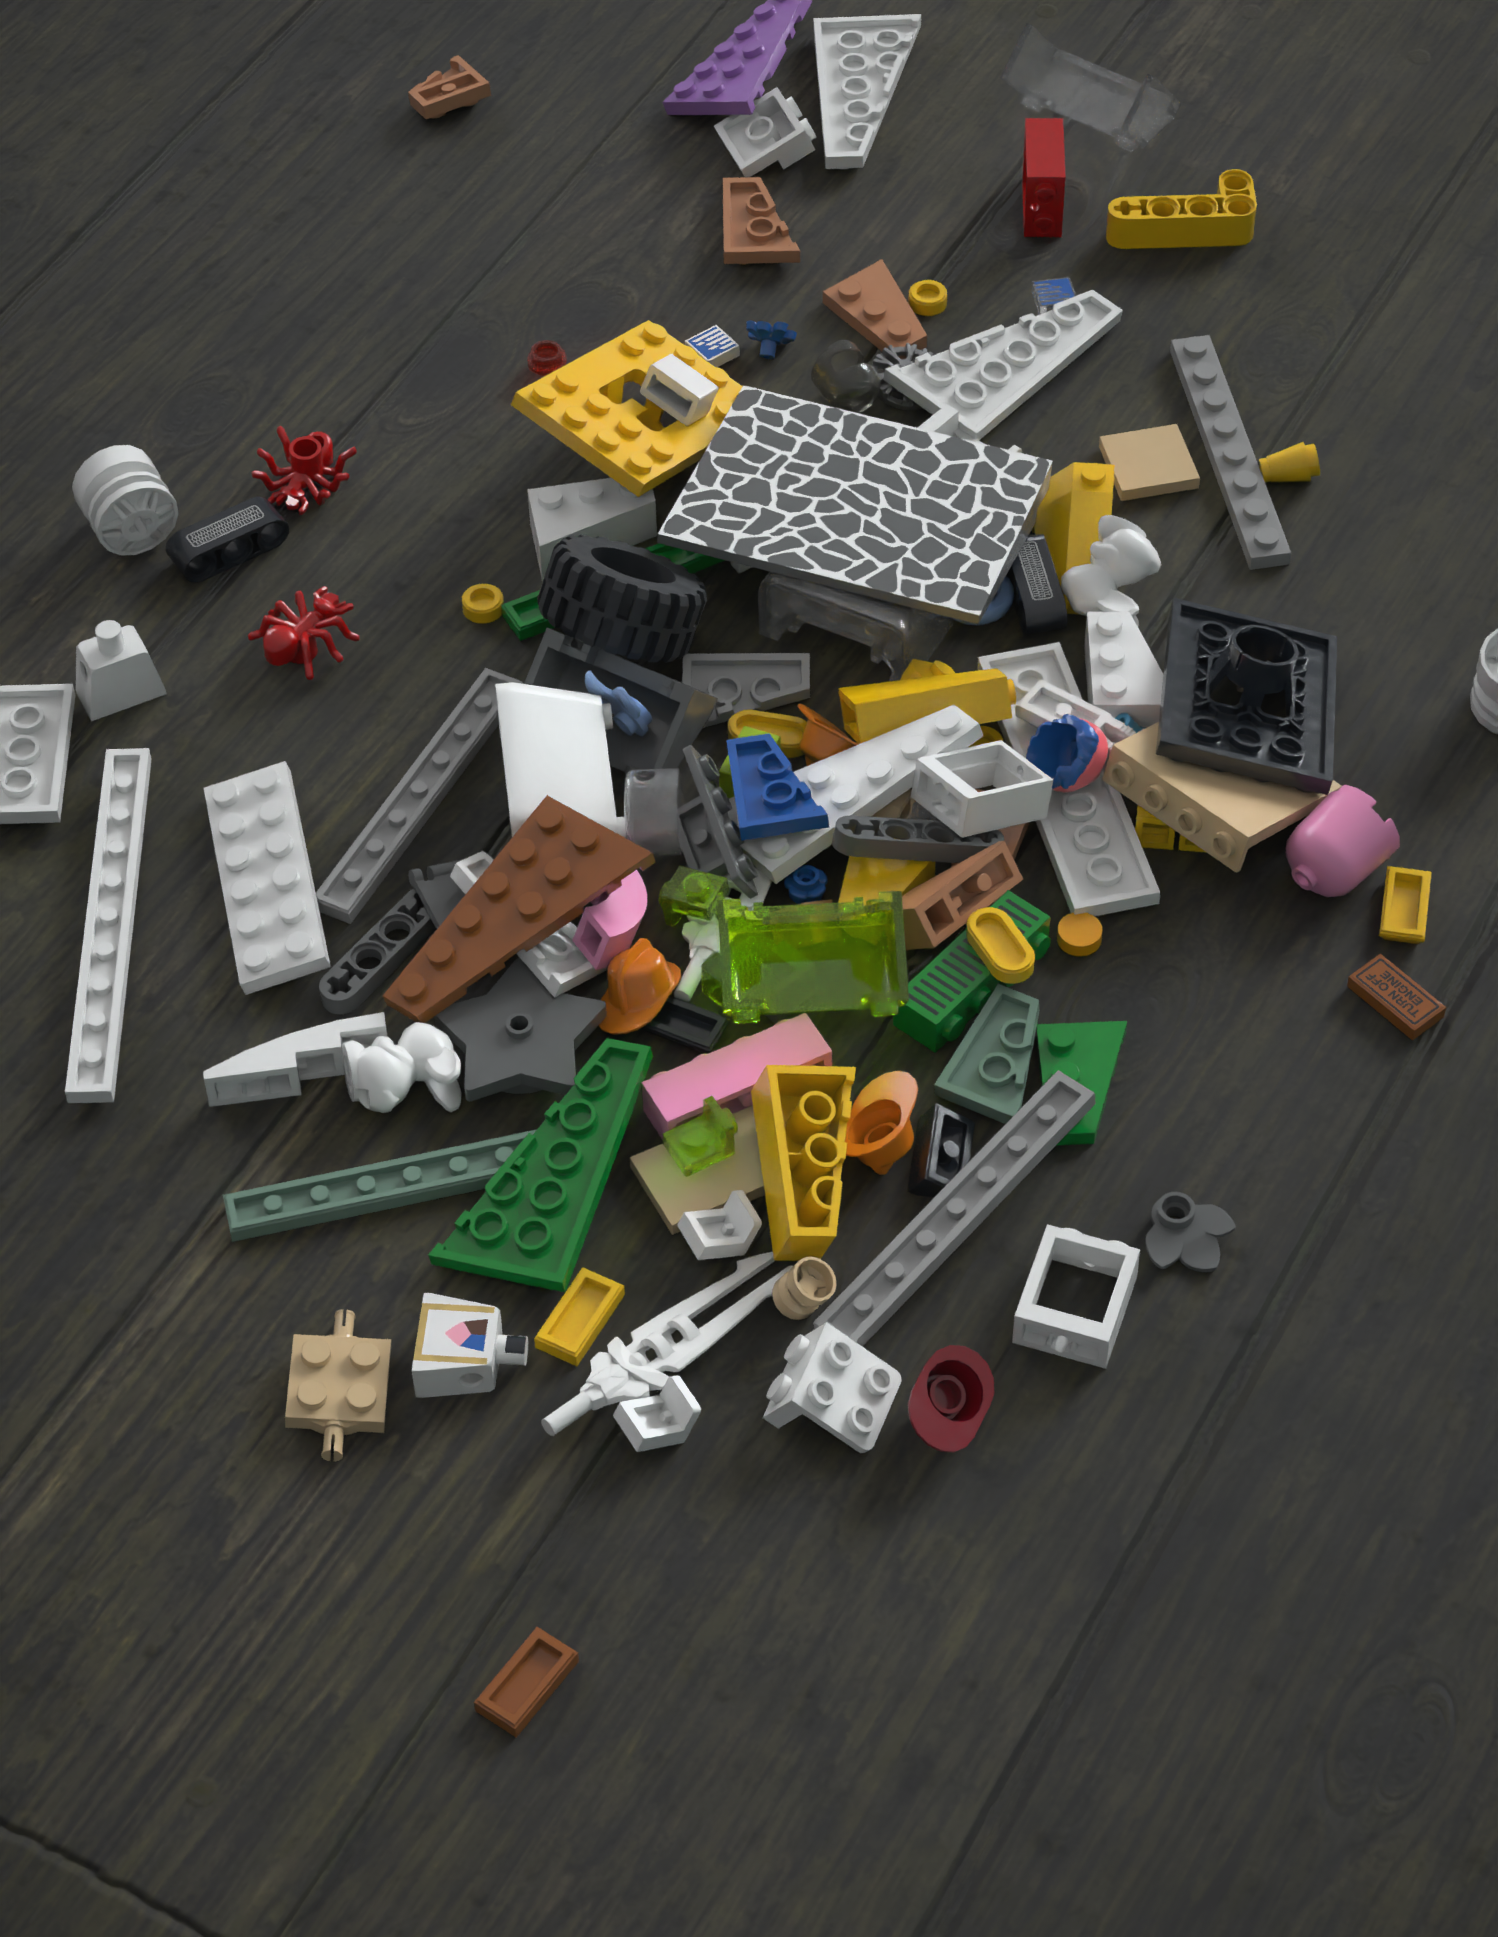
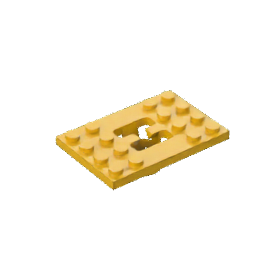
(625, 439)

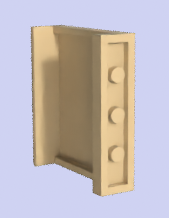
(1208, 807)

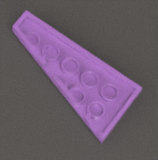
(740, 65)

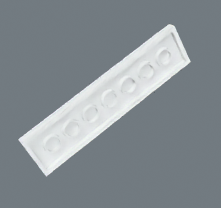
(1084, 829)

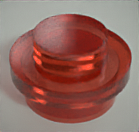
(546, 357)

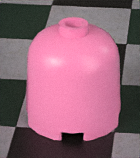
(1340, 843)

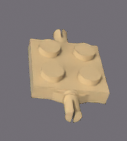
(338, 1384)

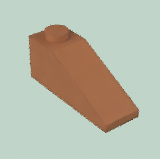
(947, 900)

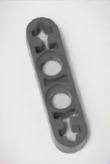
(918, 839)
(376, 945)

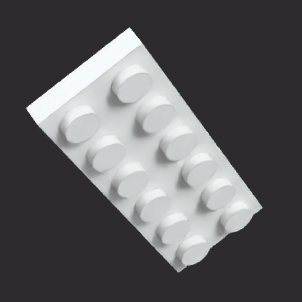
(266, 878)

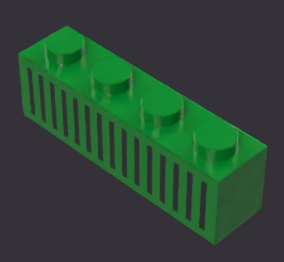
(959, 983)

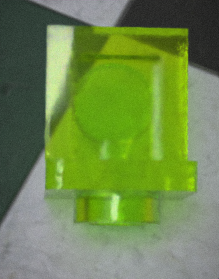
(691, 894)

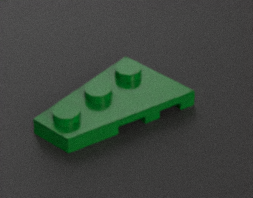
(1087, 1055)

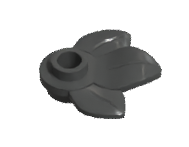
(1189, 1238)

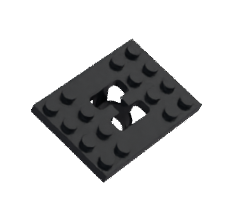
(1260, 660)

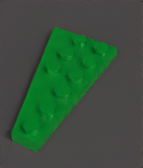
(549, 1187)

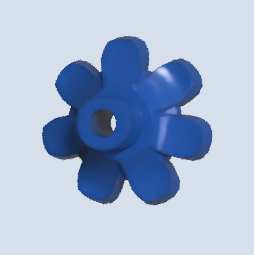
(769, 336)

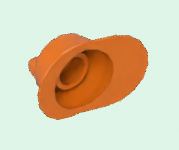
(821, 737)
(637, 987)
(880, 1121)

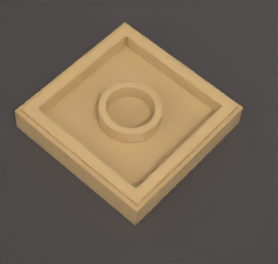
(1149, 462)

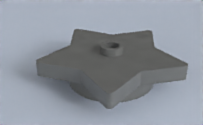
(520, 1035)

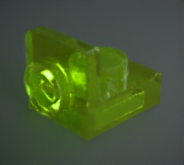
(703, 1139)

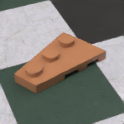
(752, 225)
(876, 308)

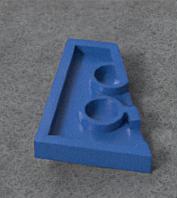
(768, 792)

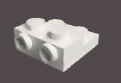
(767, 134)

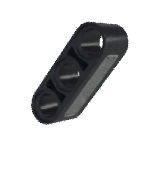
(227, 539)
(1037, 588)

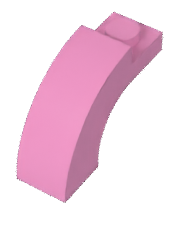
(612, 921)

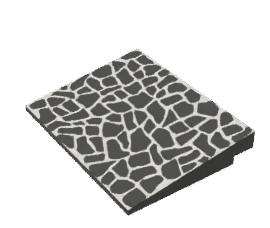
(859, 504)

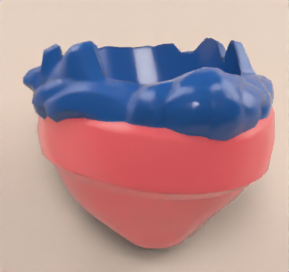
(1068, 752)

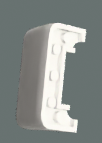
(556, 749)

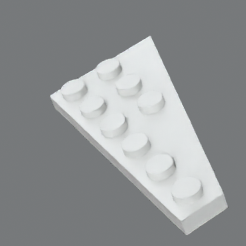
(860, 784)

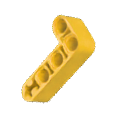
(1186, 219)

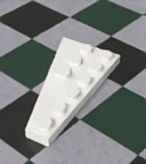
(857, 76)
(1003, 366)

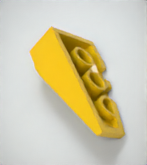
(1072, 513)

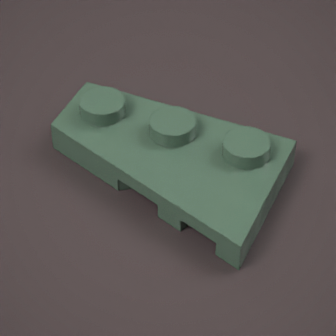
(994, 1057)

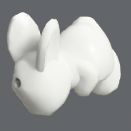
(1116, 560)
(385, 1071)

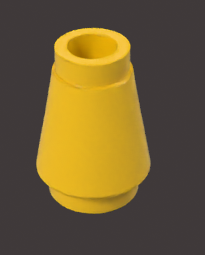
(1291, 464)

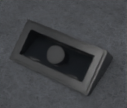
(939, 1150)

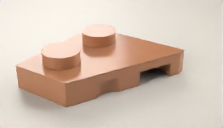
(449, 91)

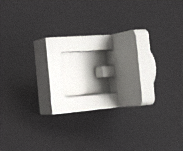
(723, 1230)
(659, 1418)

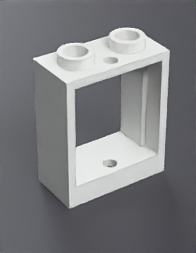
(948, 783)
(1084, 1338)

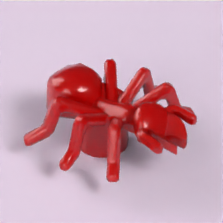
(309, 460)
(296, 637)

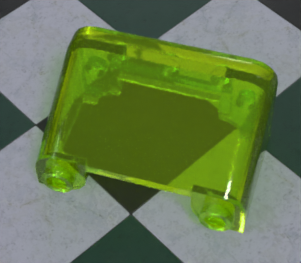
(812, 957)

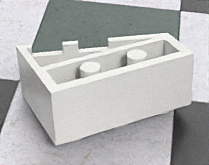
(589, 509)
(1121, 668)

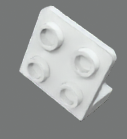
(834, 1386)

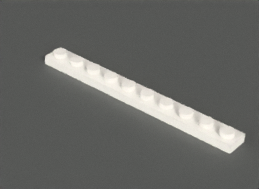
(108, 928)

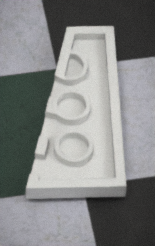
(554, 960)

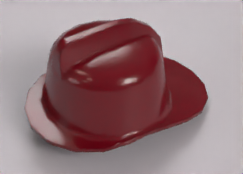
(951, 1398)

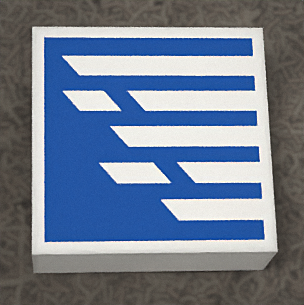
(714, 346)

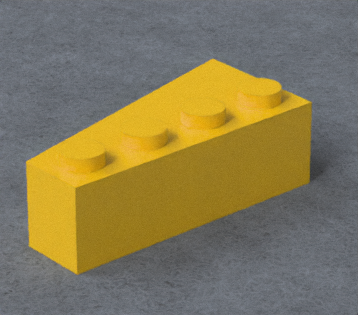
(802, 1148)

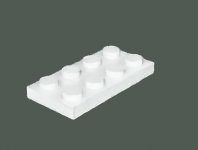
(34, 751)

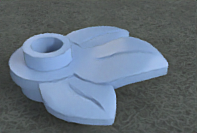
(628, 712)

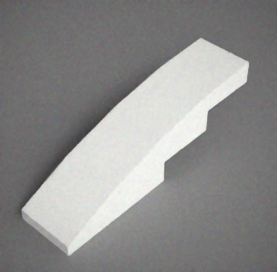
(280, 1064)

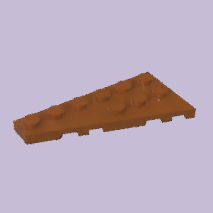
(521, 899)

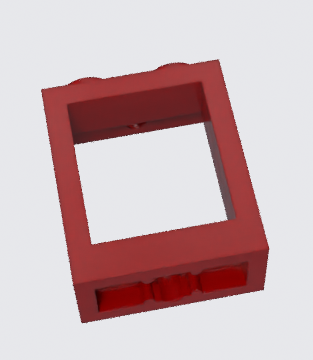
(1043, 177)

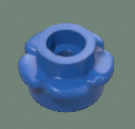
(806, 884)

